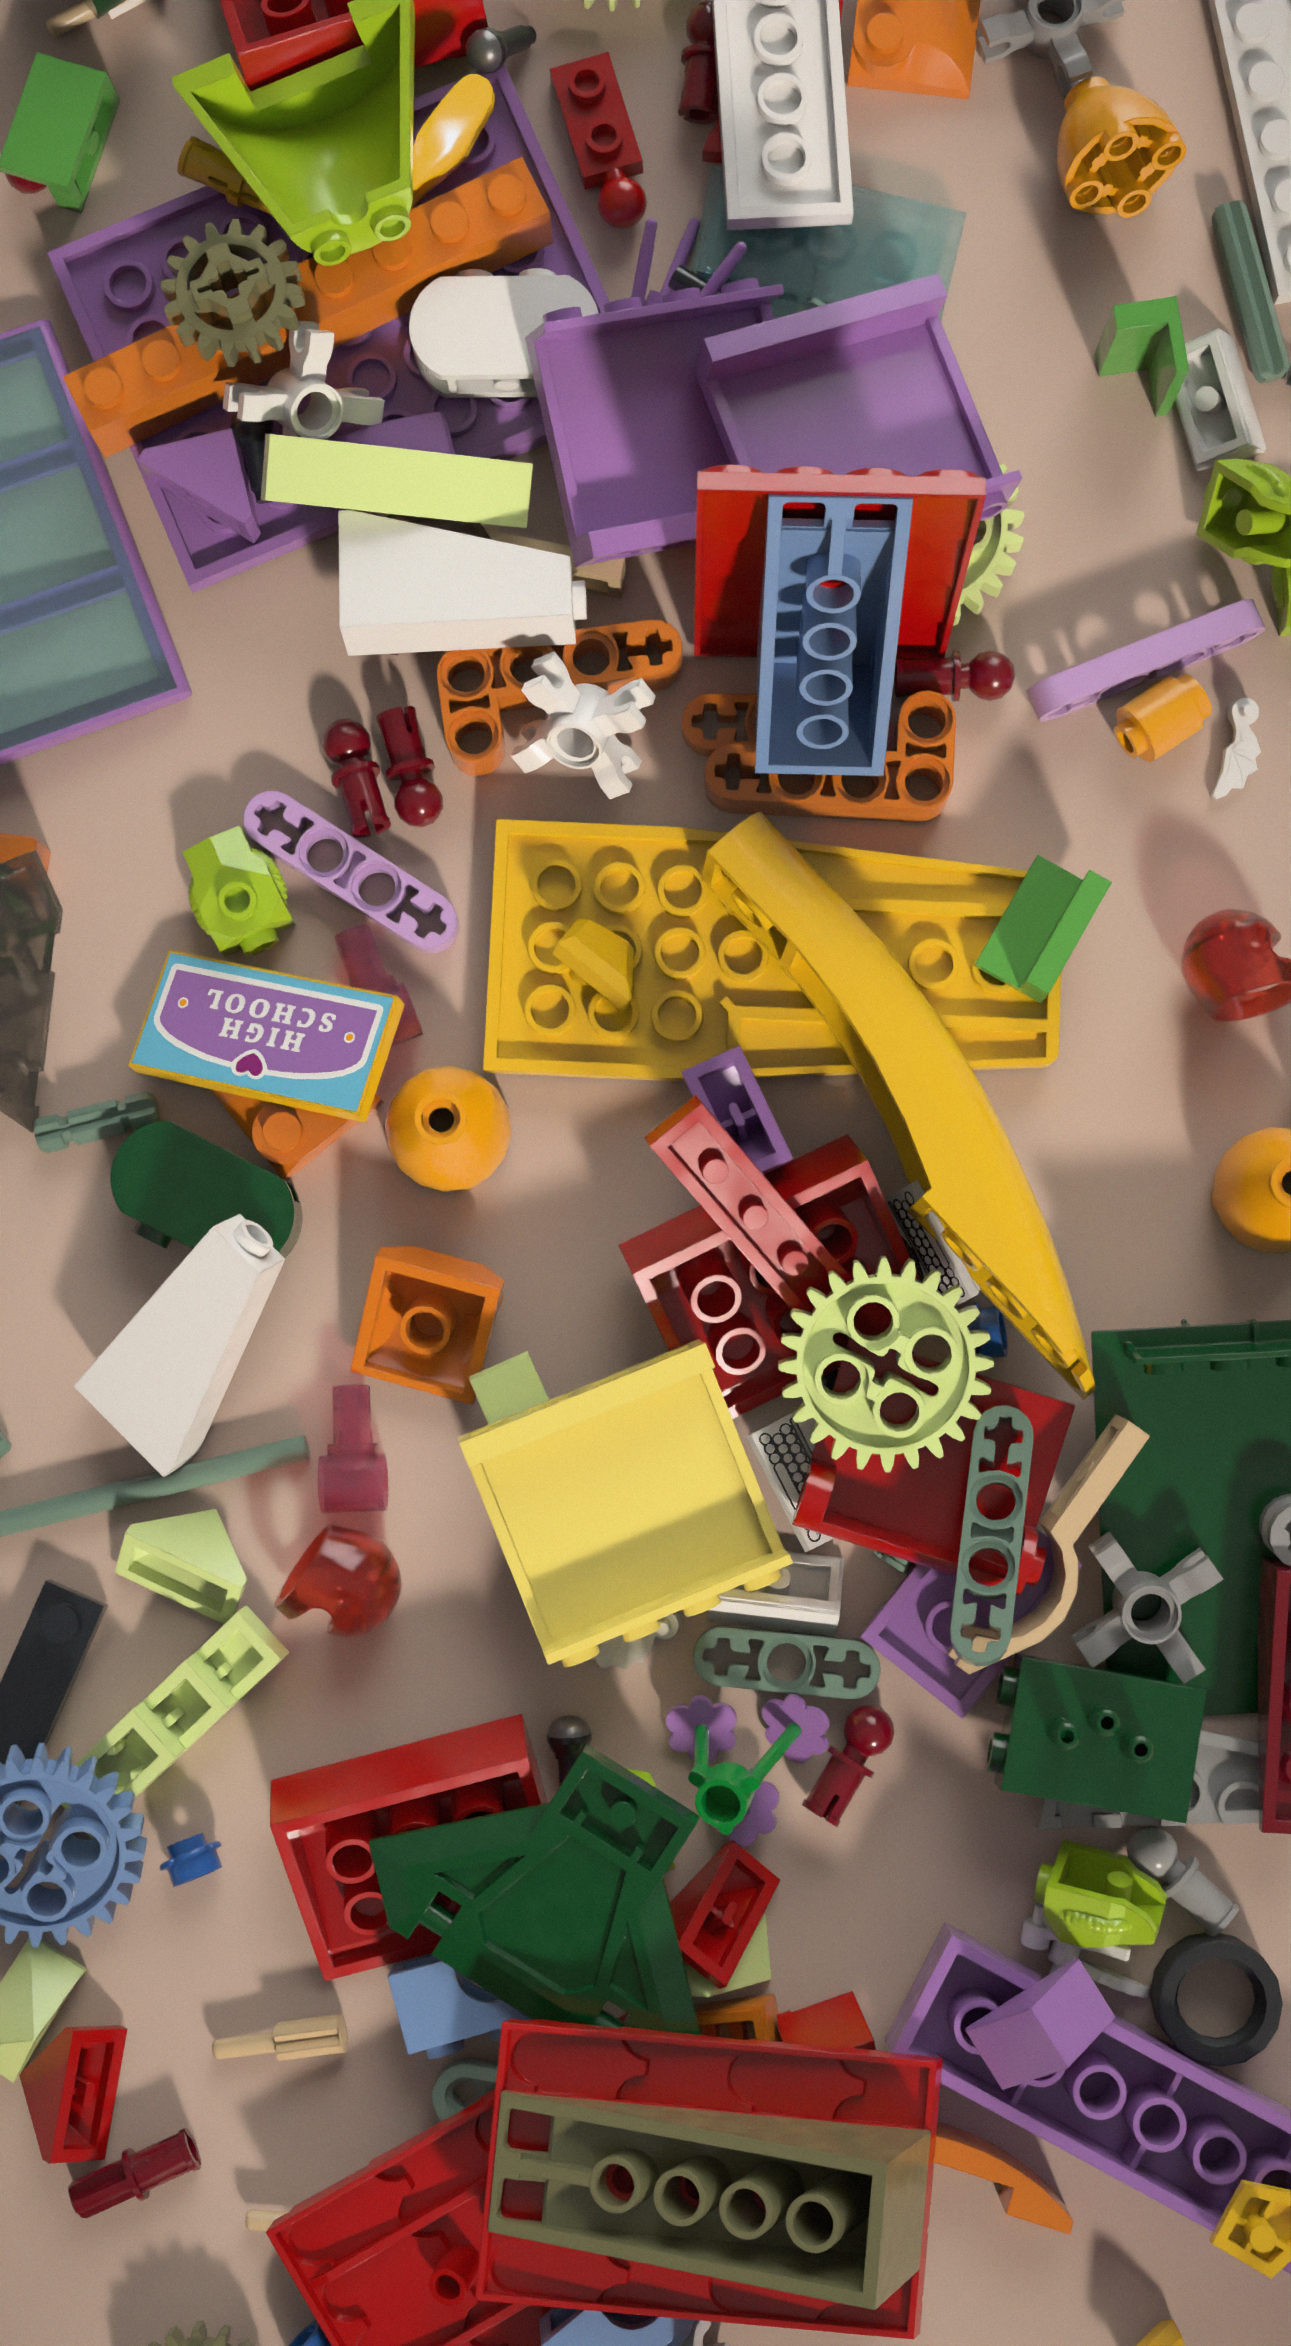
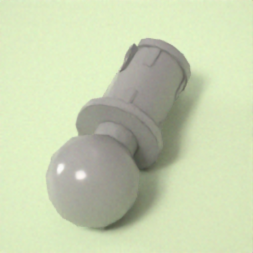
(1157, 1856)

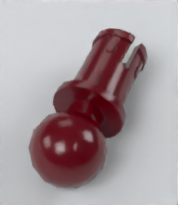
(699, 91)
(986, 675)
(347, 746)
(417, 798)
(867, 1734)

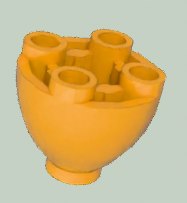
(1114, 148)
(464, 1152)
(1251, 1192)

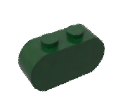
(187, 1185)

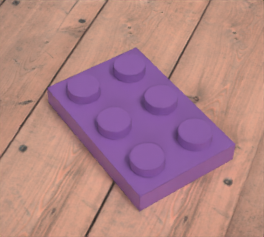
(916, 1625)

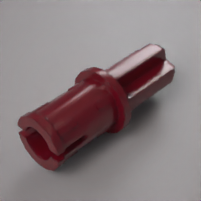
(135, 2174)

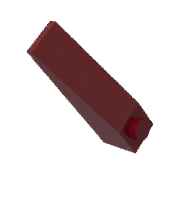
(1274, 1697)

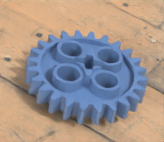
(89, 1872)

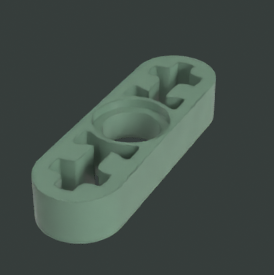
(835, 1651)

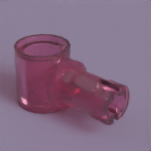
(368, 972)
(352, 1472)

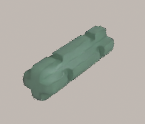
(95, 1122)

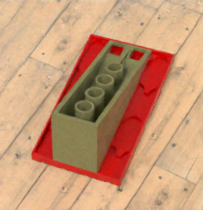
(709, 2178)

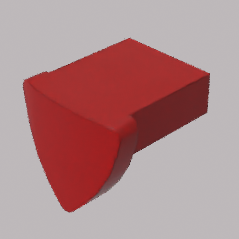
(827, 2024)

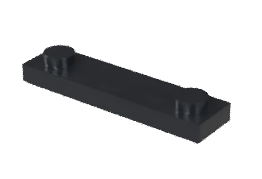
(45, 1666)

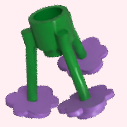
(728, 1793)

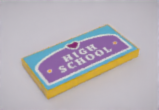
(267, 1035)

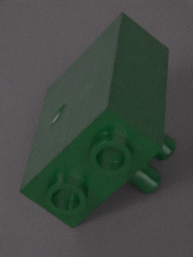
(1097, 1737)

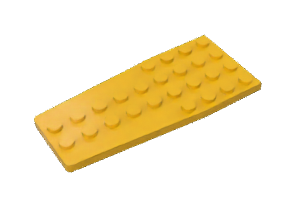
(706, 978)

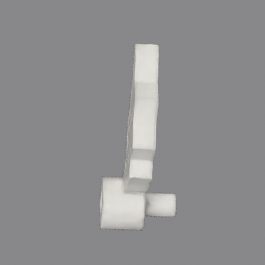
(1240, 755)
(623, 1653)
(1037, 1937)
(1062, 1953)

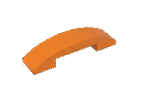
(1022, 2190)

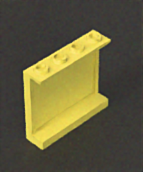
(625, 1504)

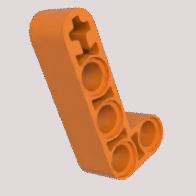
(503, 693)
(827, 796)

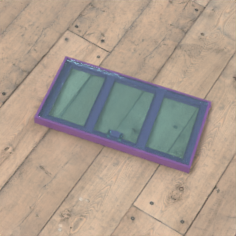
(75, 600)

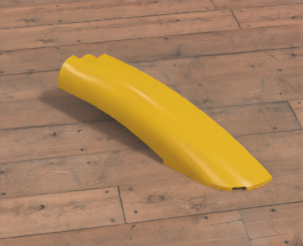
(916, 1081)

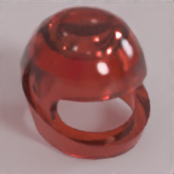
(1231, 956)
(347, 1577)

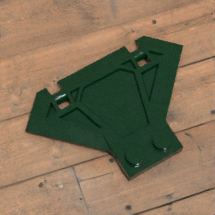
(555, 1899)

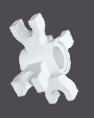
(307, 373)
(582, 725)

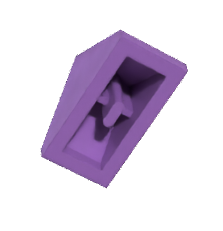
(208, 476)
(737, 1102)
(1042, 2026)

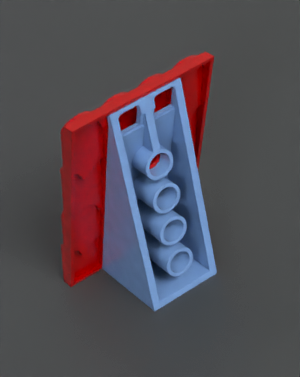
(825, 591)

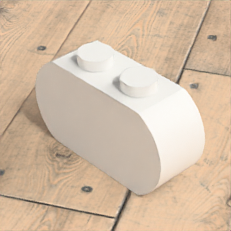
(474, 329)

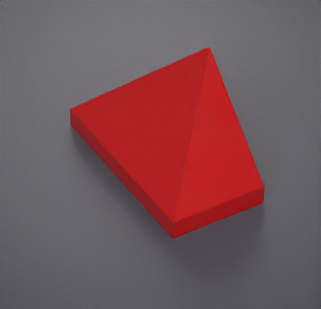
(721, 1911)
(74, 2092)

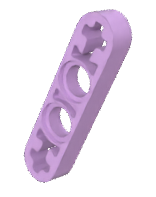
(1146, 660)
(355, 867)

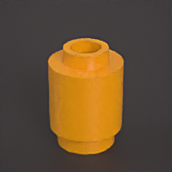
(1162, 717)

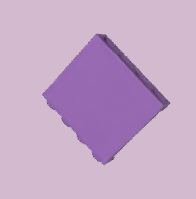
(851, 391)
(631, 415)

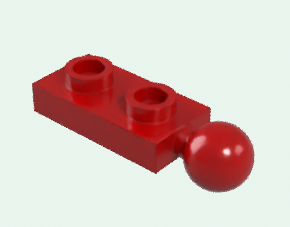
(601, 136)

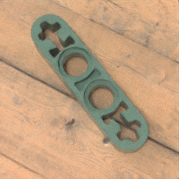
(995, 1535)

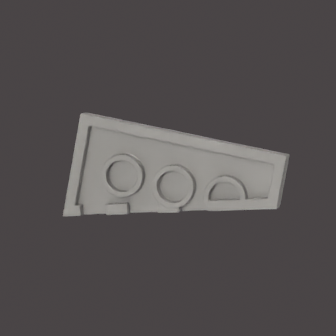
(1222, 1791)

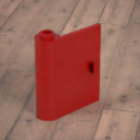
(922, 1509)

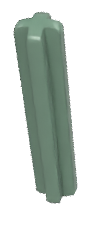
(1250, 291)

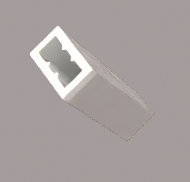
(449, 590)
(182, 1347)

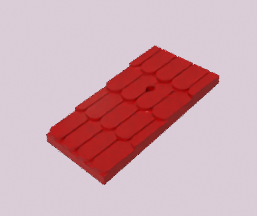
(399, 2246)

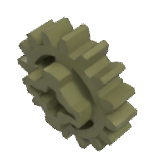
(204, 302)

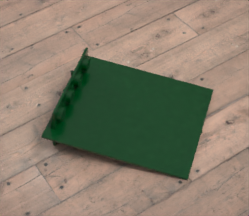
(1211, 1465)

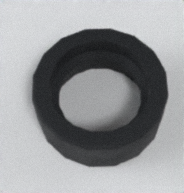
(1266, 2008)

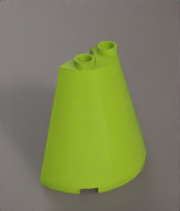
(327, 142)

